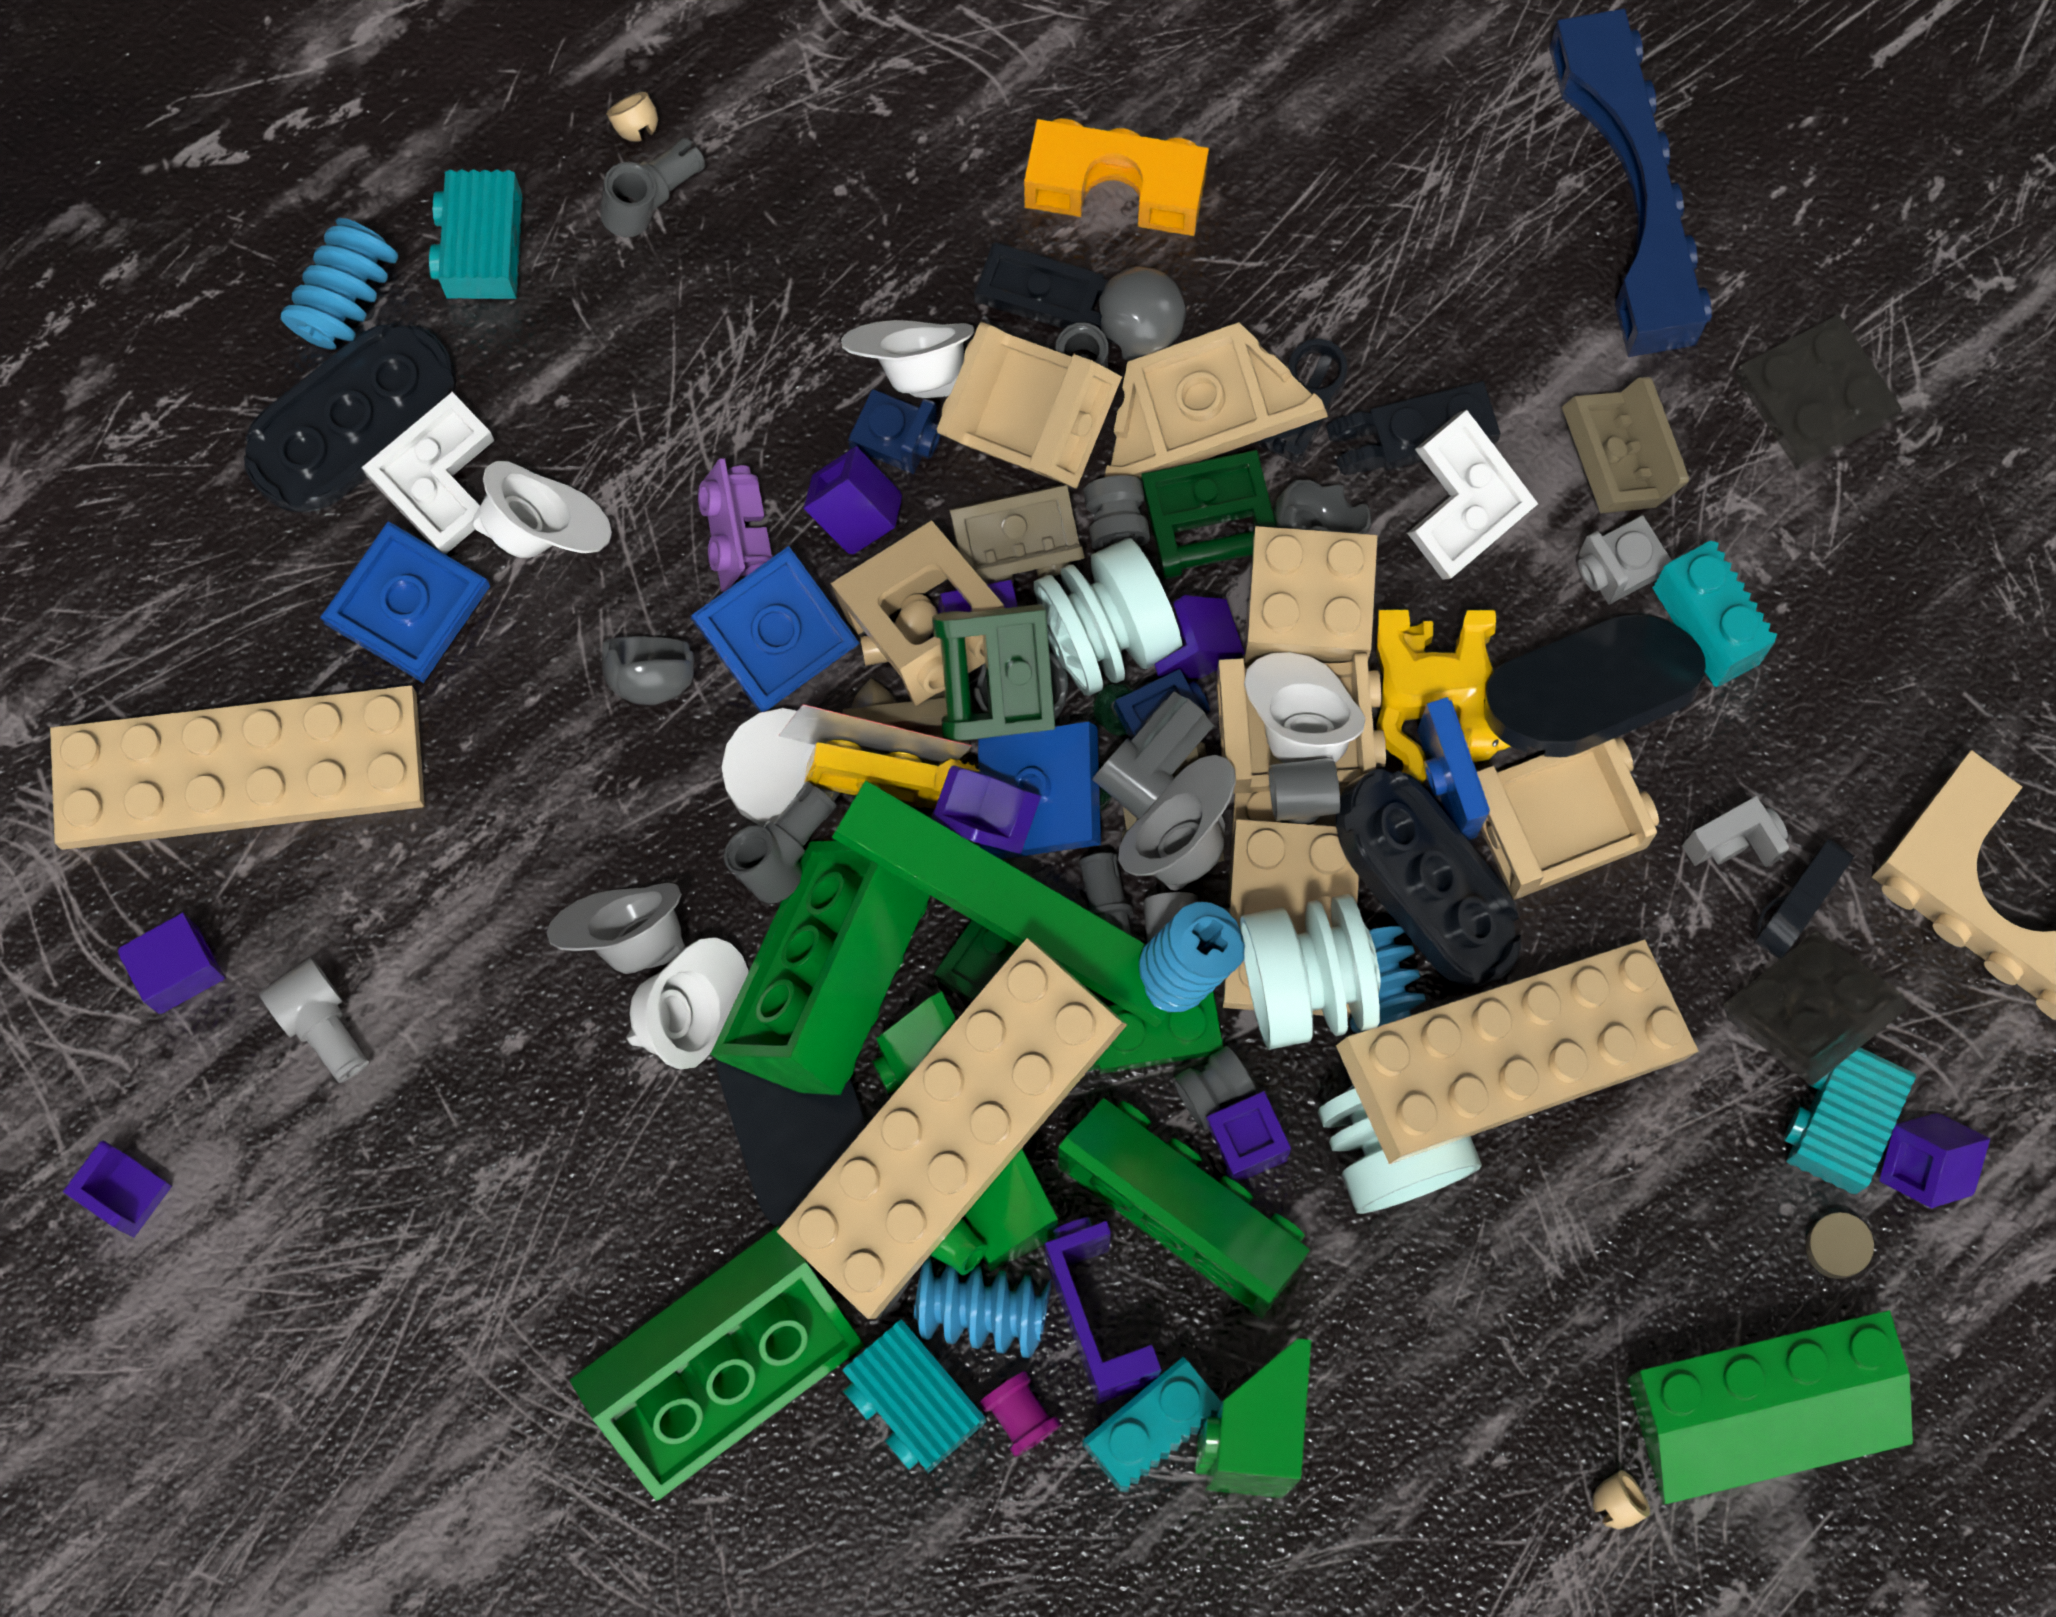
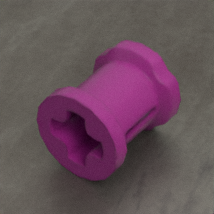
(1020, 1413)

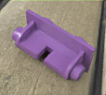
(730, 501)

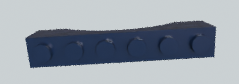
(1602, 79)

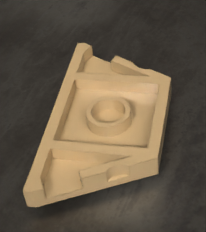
(1205, 402)

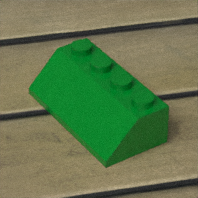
(822, 972)
(1183, 1206)
(1013, 1210)
(716, 1364)
(1774, 1407)
(1259, 1430)

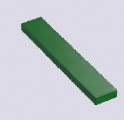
(996, 896)

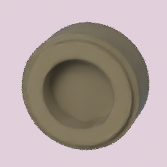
(1839, 1245)

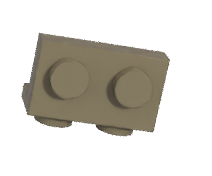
(1626, 447)
(1018, 534)

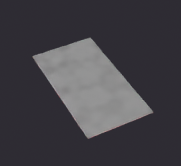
(822, 725)

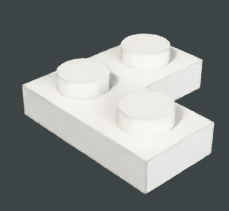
(419, 470)
(1482, 500)

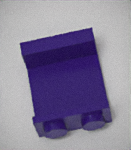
(1120, 1375)

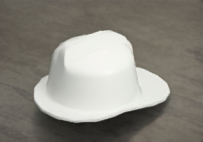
(914, 354)
(534, 513)
(1302, 707)
(687, 1003)

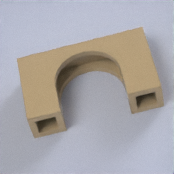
(1937, 876)

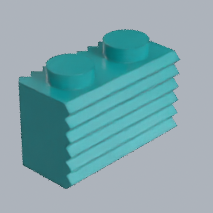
(477, 234)
(1715, 611)
(1849, 1120)
(912, 1397)
(1152, 1425)

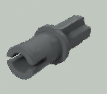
(1105, 890)

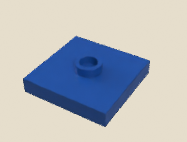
(405, 602)
(774, 630)
(1452, 768)
(1061, 770)

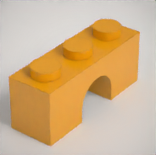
(1074, 158)

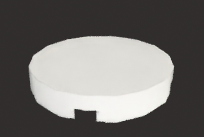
(765, 769)

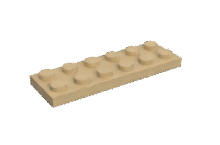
(236, 767)
(1515, 1050)
(951, 1128)

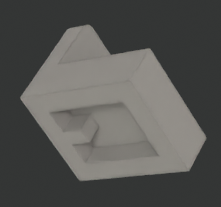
(1622, 559)
(1726, 835)

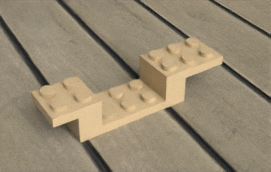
(1316, 601)

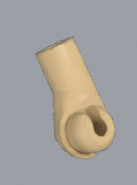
(912, 622)

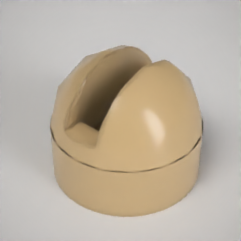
(632, 115)
(1622, 1500)

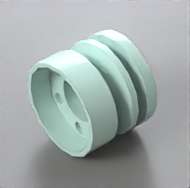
(1113, 614)
(1310, 971)
(1375, 1182)

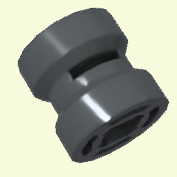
(1116, 511)
(1218, 1086)

